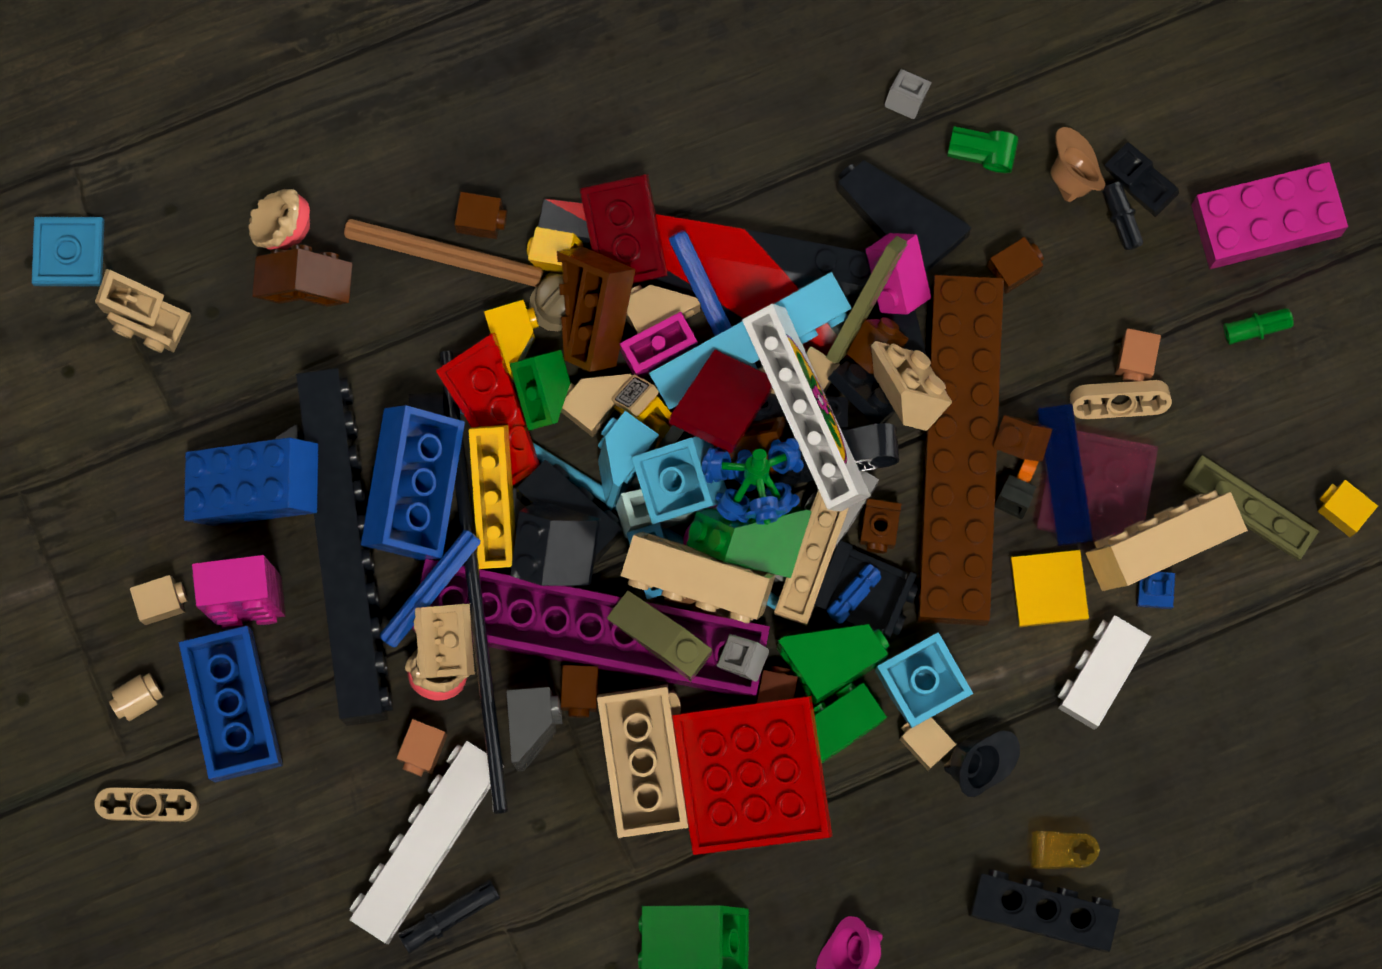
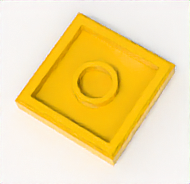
(1049, 588)

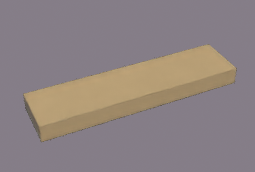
(811, 564)

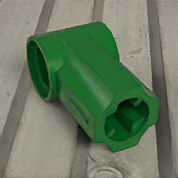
(992, 149)

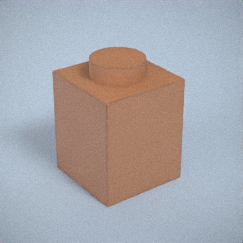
(1137, 355)
(421, 748)

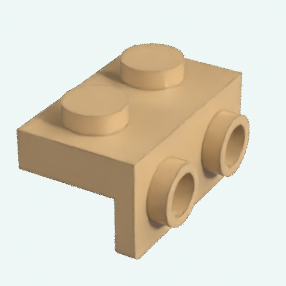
(166, 331)
(444, 641)

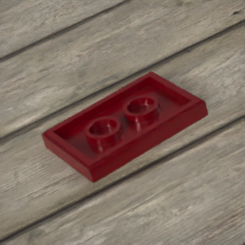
(625, 225)
(722, 401)

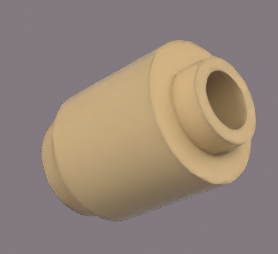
(135, 697)

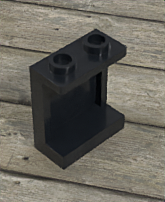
(884, 601)

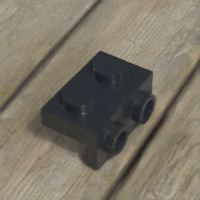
(862, 391)

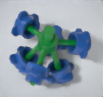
(752, 471)

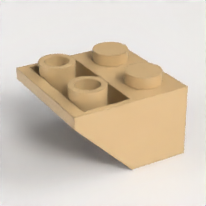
(909, 384)

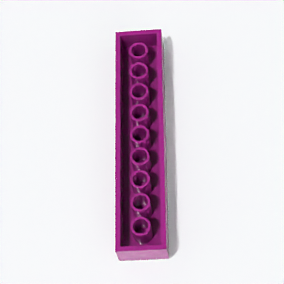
(574, 629)

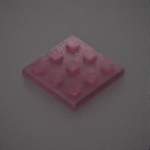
(1116, 483)

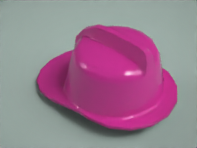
(851, 947)

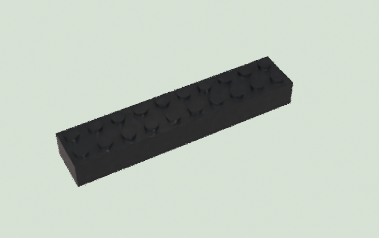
(343, 561)

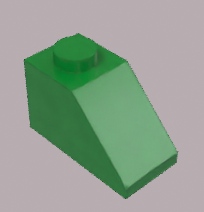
(541, 388)

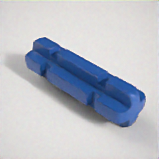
(854, 593)

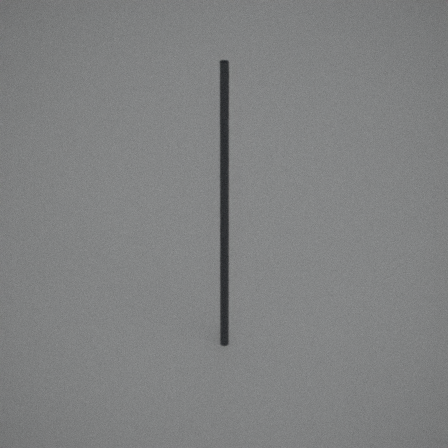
(478, 620)

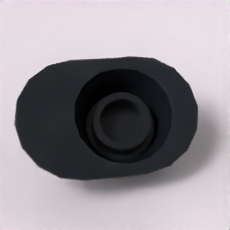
(983, 762)

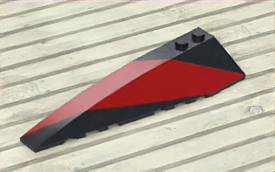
(742, 264)

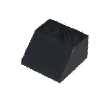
(554, 545)

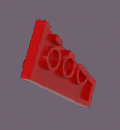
(487, 398)

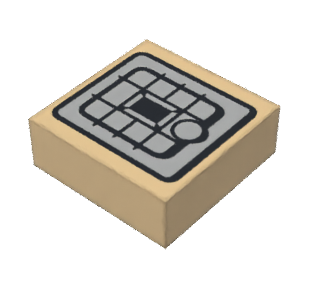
(635, 395)

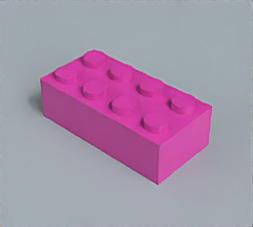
(1269, 215)
(239, 591)

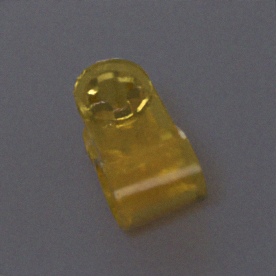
(1055, 850)

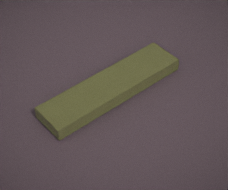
(867, 299)
(1257, 510)

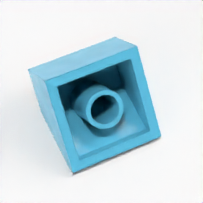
(620, 443)
(675, 480)
(923, 680)

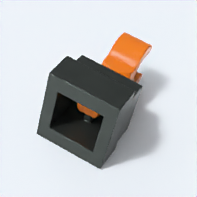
(1017, 492)

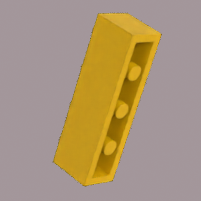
(493, 495)

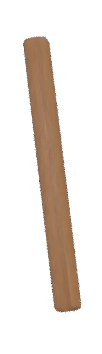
(443, 252)

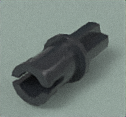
(1122, 216)

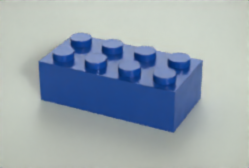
(251, 482)
(413, 483)
(230, 704)

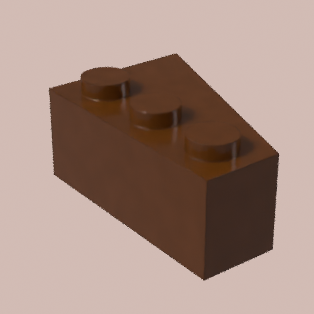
(595, 307)

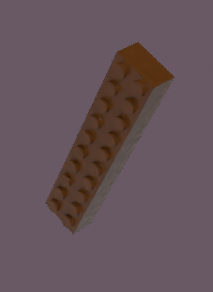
(960, 452)

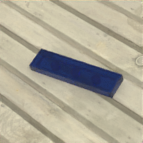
(1065, 476)

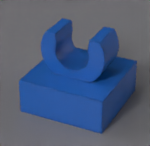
(1156, 591)

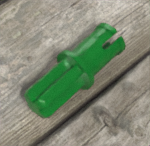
(1258, 326)

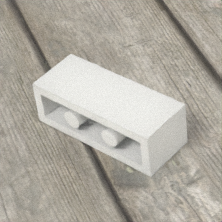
(1102, 671)

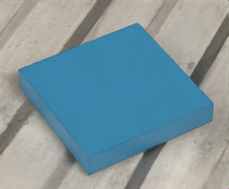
(68, 251)

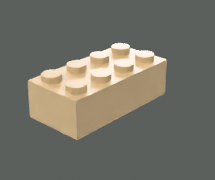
(1165, 539)
(695, 575)
(642, 761)

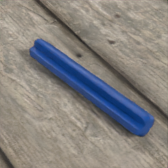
(699, 282)
(430, 587)

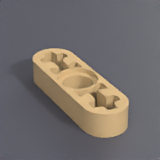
(1132, 407)
(121, 795)

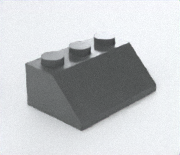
(531, 723)

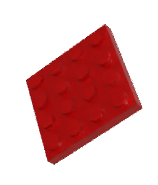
(752, 775)

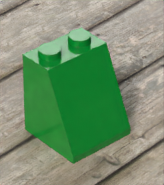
(749, 544)
(832, 658)
(694, 937)

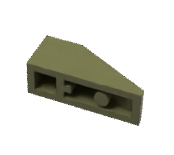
(660, 635)

